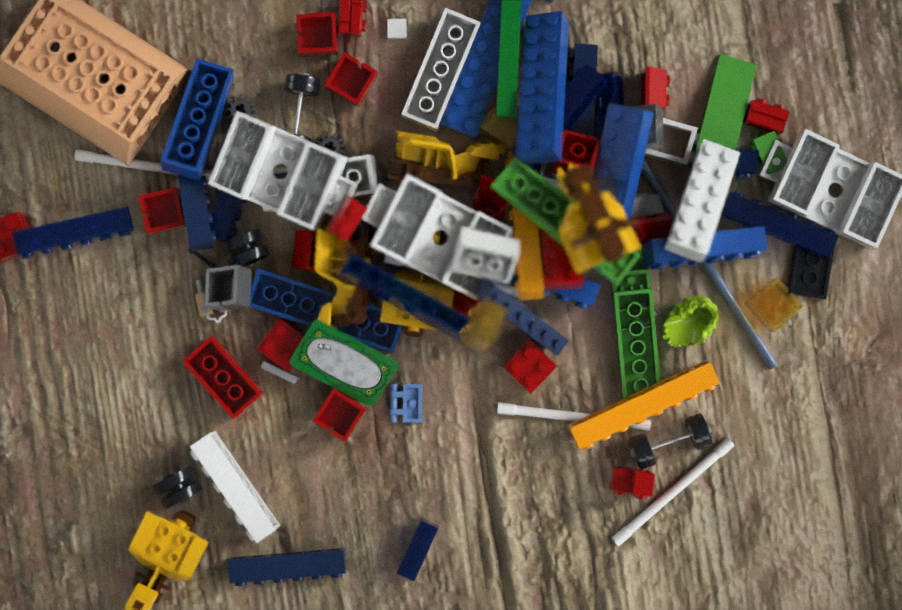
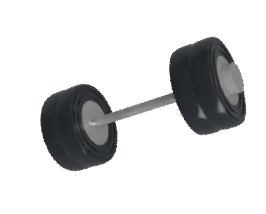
(302, 85)
(698, 431)

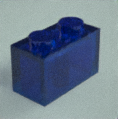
(747, 164)

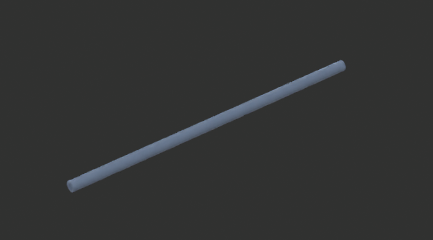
(714, 274)

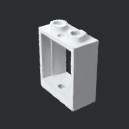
(688, 155)

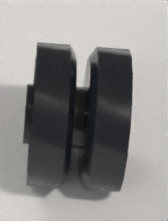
(245, 248)
(177, 487)

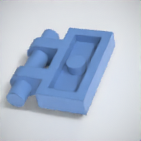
(411, 403)

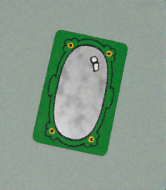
(344, 363)

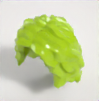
(690, 322)

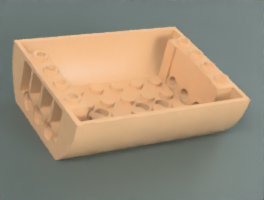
(73, 90)

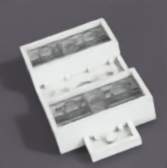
(812, 165)
(312, 179)
(407, 229)

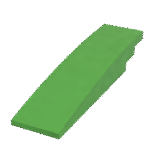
(726, 103)
(546, 208)
(635, 341)

